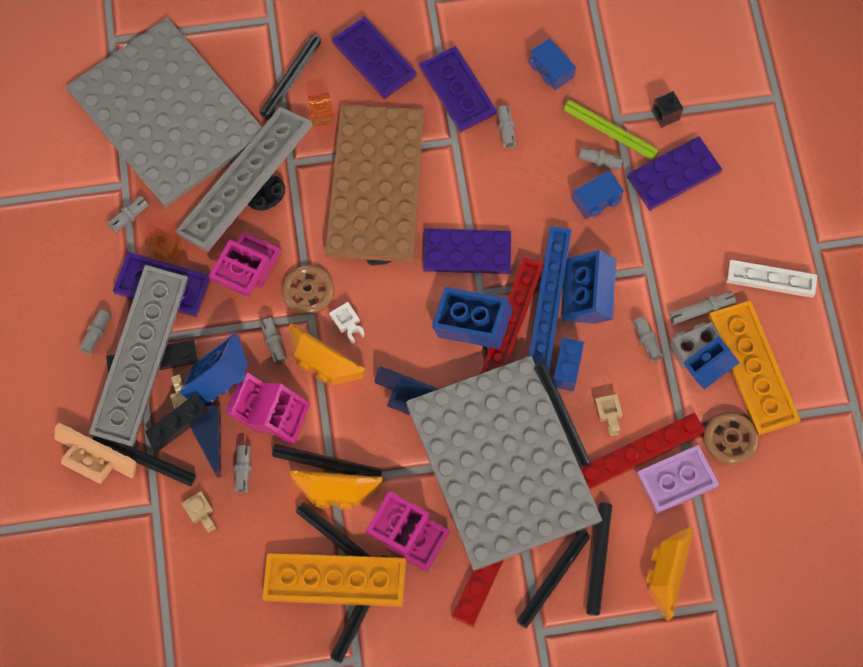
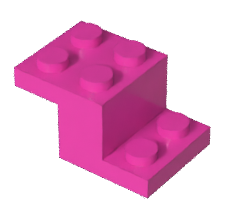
(245, 264)
(268, 408)
(407, 531)

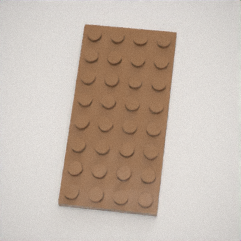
(375, 183)

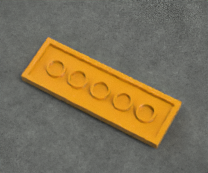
(757, 373)
(334, 579)

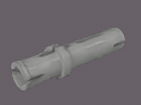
(710, 305)

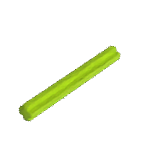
(611, 129)

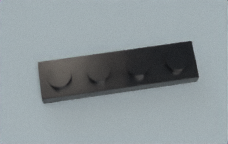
(175, 355)

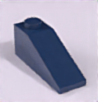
(208, 435)

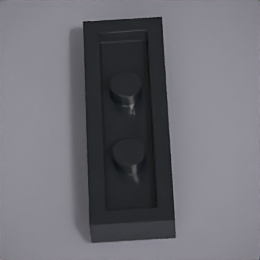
(176, 422)

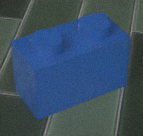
(551, 64)
(598, 195)
(711, 362)
(568, 364)

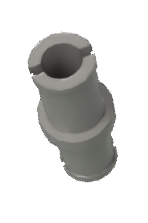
(506, 127)
(600, 158)
(127, 214)
(95, 332)
(647, 339)
(273, 340)
(242, 469)

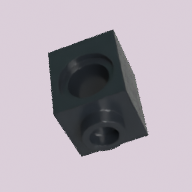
(667, 109)

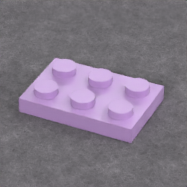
(677, 479)

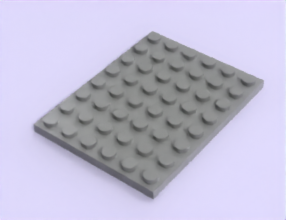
(165, 112)
(503, 463)

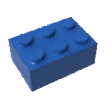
(472, 317)

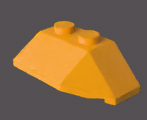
(323, 360)
(336, 489)
(668, 571)

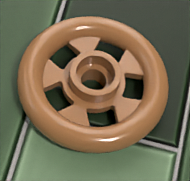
(304, 306)
(726, 456)

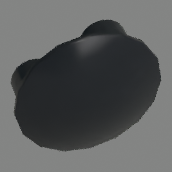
(269, 194)

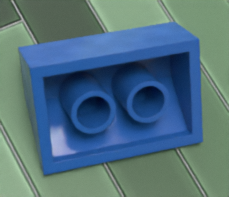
(589, 288)
(216, 371)

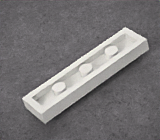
(772, 278)

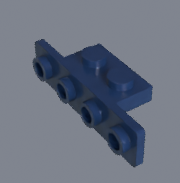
(403, 388)

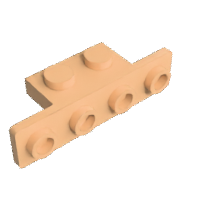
(90, 456)

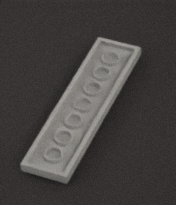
(243, 179)
(138, 356)

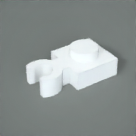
(346, 319)

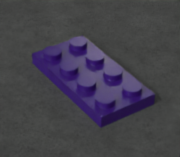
(374, 57)
(457, 89)
(674, 173)
(467, 251)
(132, 270)

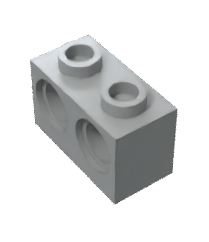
(693, 340)

